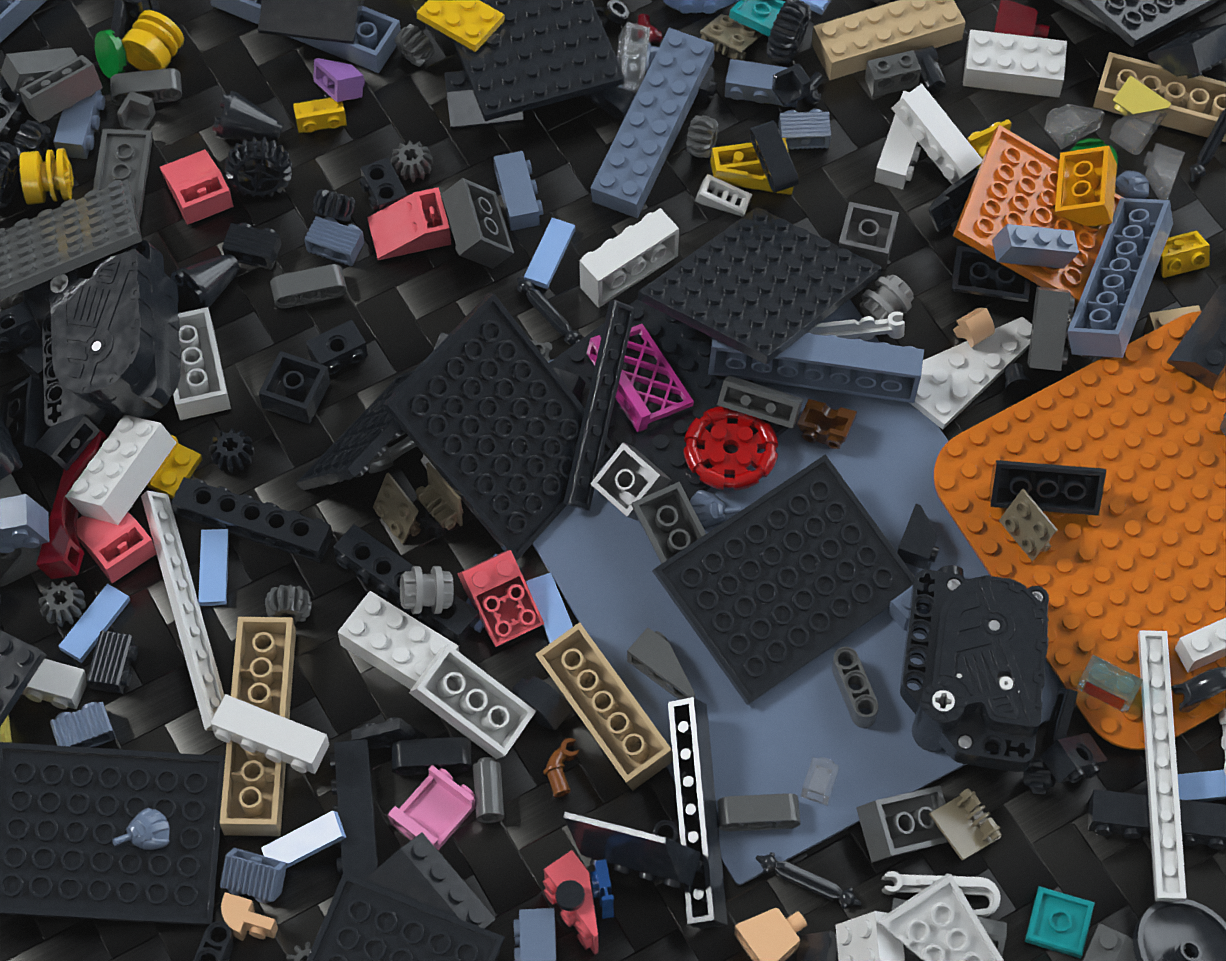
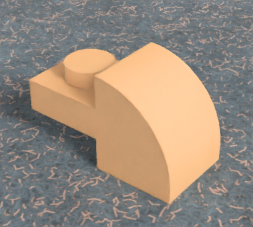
(975, 326)
(240, 917)

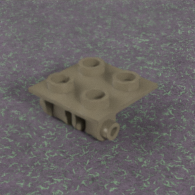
(730, 36)
(440, 499)
(396, 510)
(1028, 525)
(966, 824)

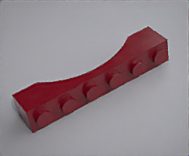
(63, 553)

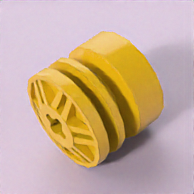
(152, 41)
(41, 176)

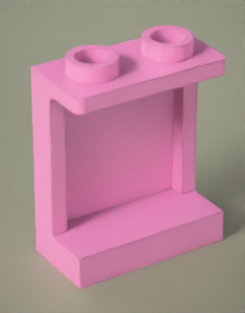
(434, 808)

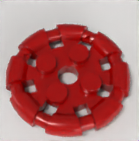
(730, 463)

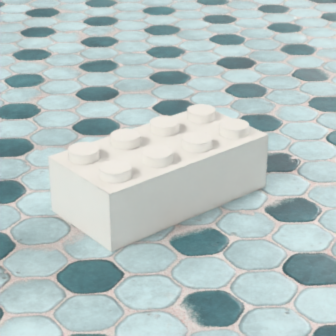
(1015, 63)
(629, 257)
(202, 379)
(121, 469)
(391, 639)
(472, 702)
(867, 940)

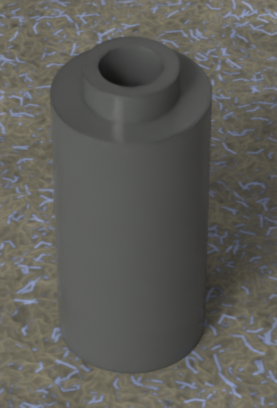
(488, 790)

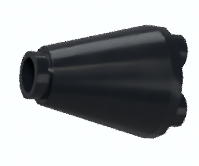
(245, 120)
(204, 281)

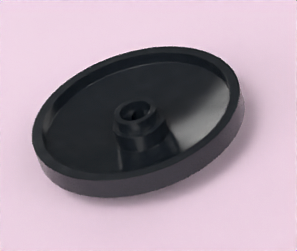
(1180, 933)

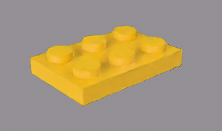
(462, 20)

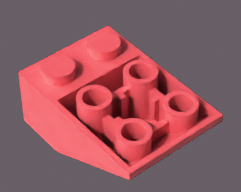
(197, 186)
(410, 225)
(115, 547)
(501, 598)
(583, 919)

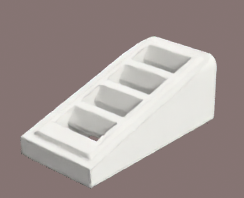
(711, 199)

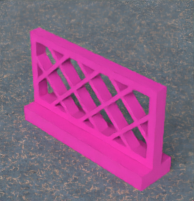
(629, 397)

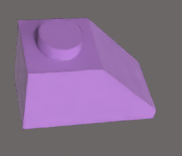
(338, 79)

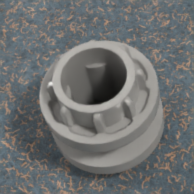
(890, 297)
(426, 590)

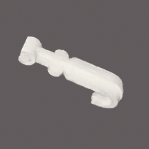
(865, 329)
(968, 886)

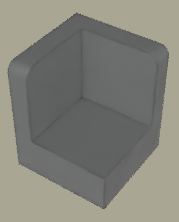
(136, 112)

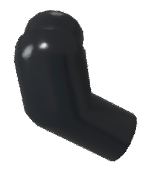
(816, 80)

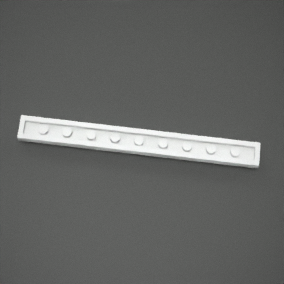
(184, 604)
(1161, 767)

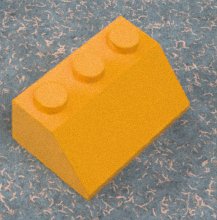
(1086, 186)

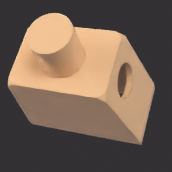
(770, 935)

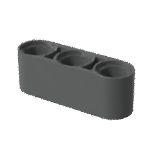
(160, 85)
(308, 286)
(855, 698)
(758, 812)

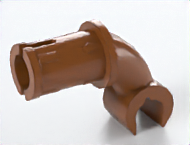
(555, 768)

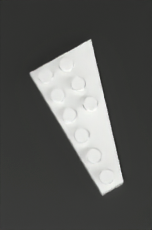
(963, 372)
(941, 925)

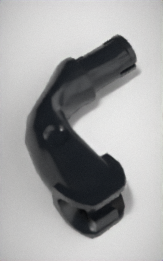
(1201, 688)

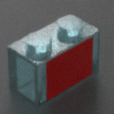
(1109, 684)

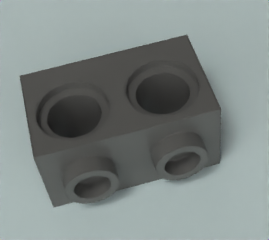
(892, 73)

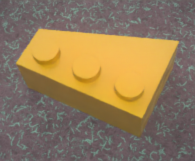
(741, 167)

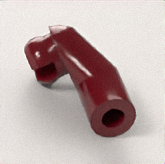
(654, 35)

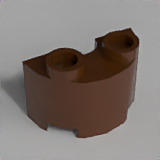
(825, 424)

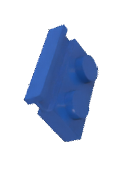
(602, 888)

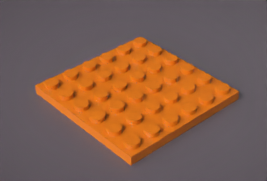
(1020, 188)

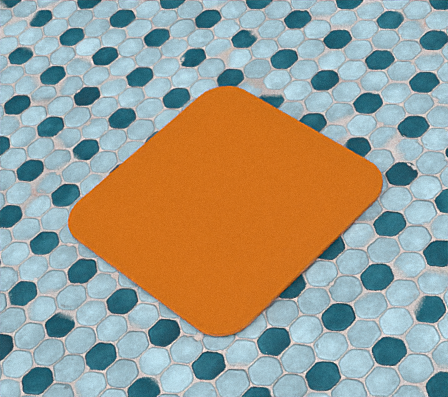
(1160, 527)

